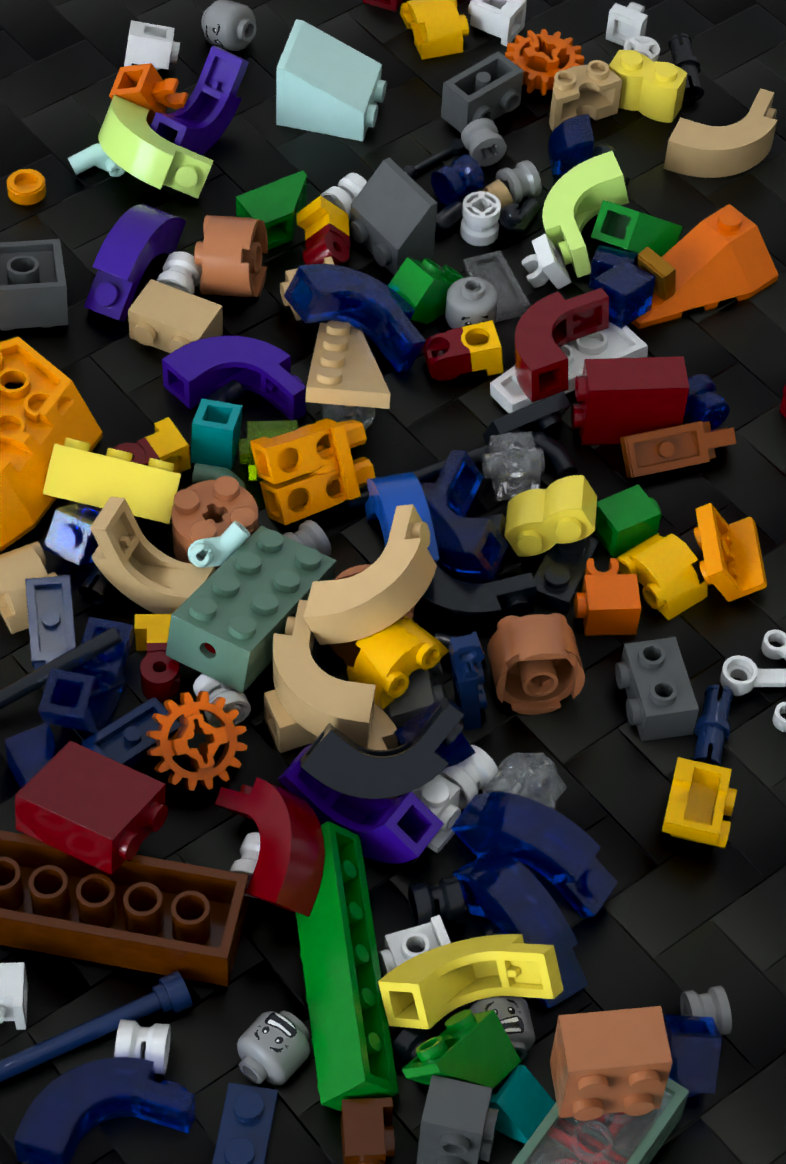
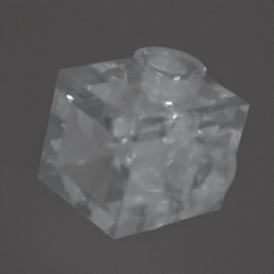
(513, 464)
(528, 776)

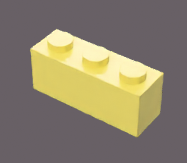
(94, 478)

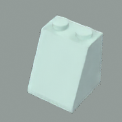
(326, 85)

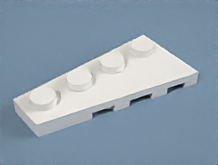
(600, 345)

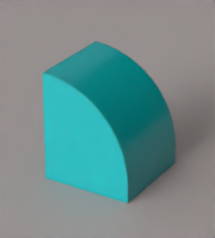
(216, 433)
(520, 1104)

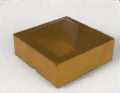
(664, 272)

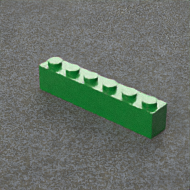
(342, 980)

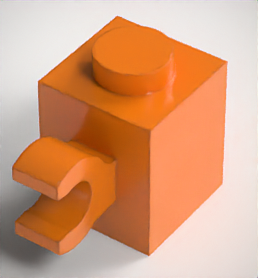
(147, 88)
(608, 601)

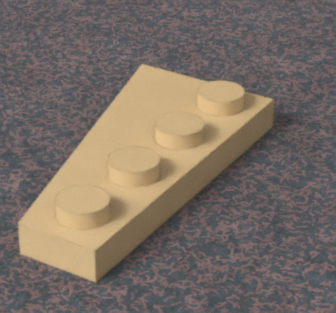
(345, 369)

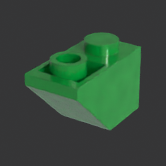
(276, 206)
(634, 229)
(424, 287)
(468, 1051)

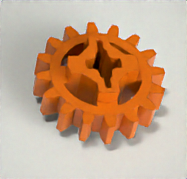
(542, 58)
(192, 720)

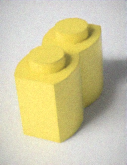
(649, 86)
(551, 516)

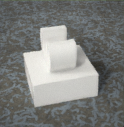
(626, 22)
(547, 264)

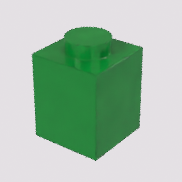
(626, 520)

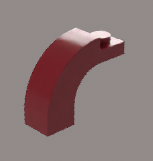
(544, 329)
(290, 844)

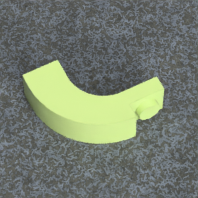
(146, 154)
(576, 201)

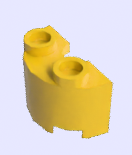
(435, 26)
(666, 573)
(392, 656)
(698, 803)

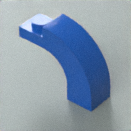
(393, 491)

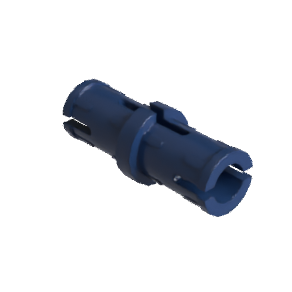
(713, 725)

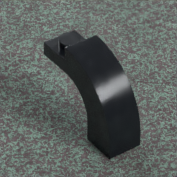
(472, 607)
(383, 773)

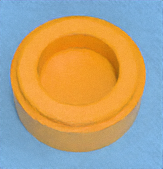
(26, 187)

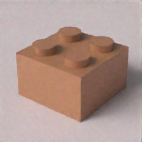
(610, 1062)

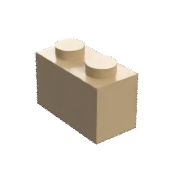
(172, 317)

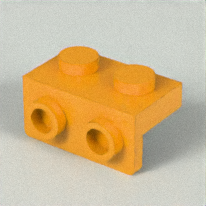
(729, 553)

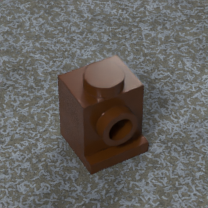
(367, 1130)

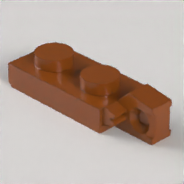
(673, 447)

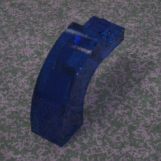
(366, 303)
(464, 544)
(92, 690)
(540, 840)
(519, 904)
(93, 1095)

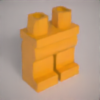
(311, 468)

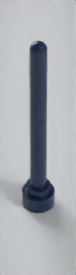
(167, 996)

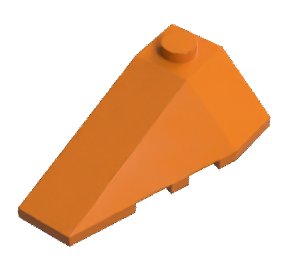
(712, 264)

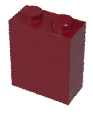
(628, 397)
(91, 807)

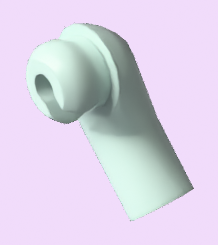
(96, 157)
(217, 550)

